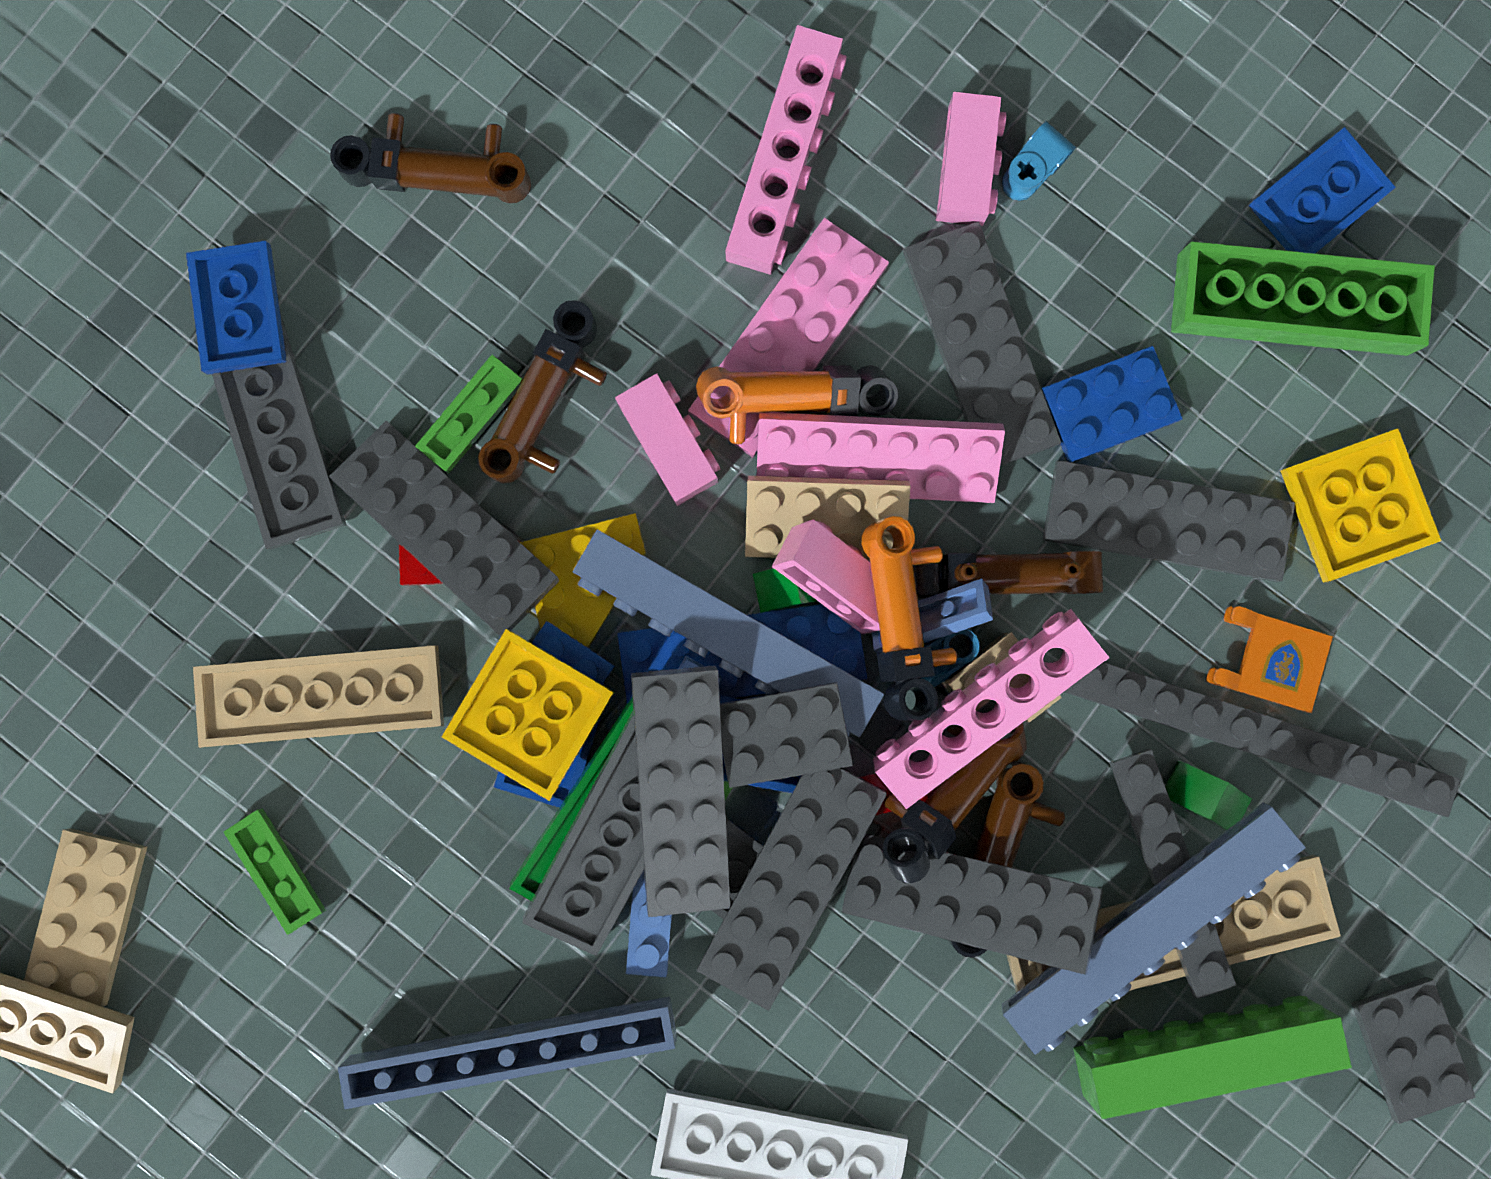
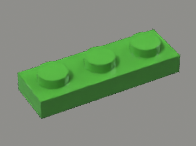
(469, 414)
(274, 871)

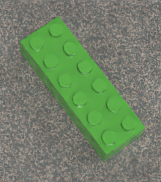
(1302, 298)
(1210, 1056)

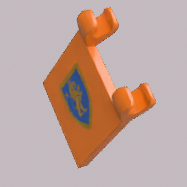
(1279, 661)

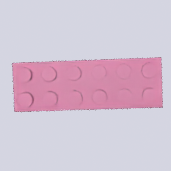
(800, 317)
(935, 456)

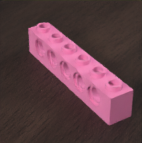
(808, 53)
(1013, 706)

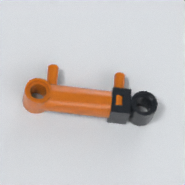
(833, 390)
(899, 621)

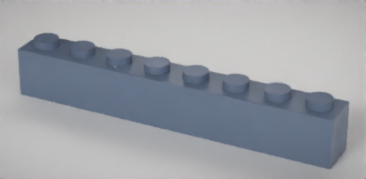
(716, 627)
(1154, 926)
(507, 1052)

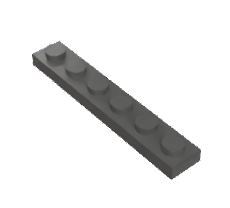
(1163, 853)

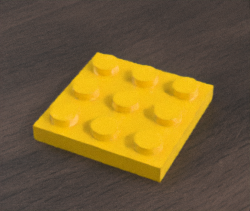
(1360, 505)
(528, 714)

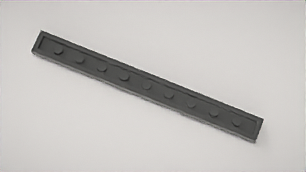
(1268, 738)

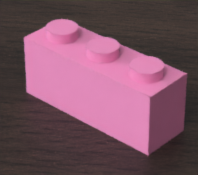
(970, 159)
(668, 438)
(830, 573)

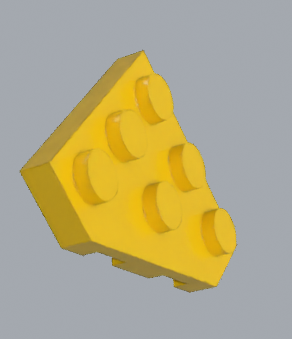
(568, 604)

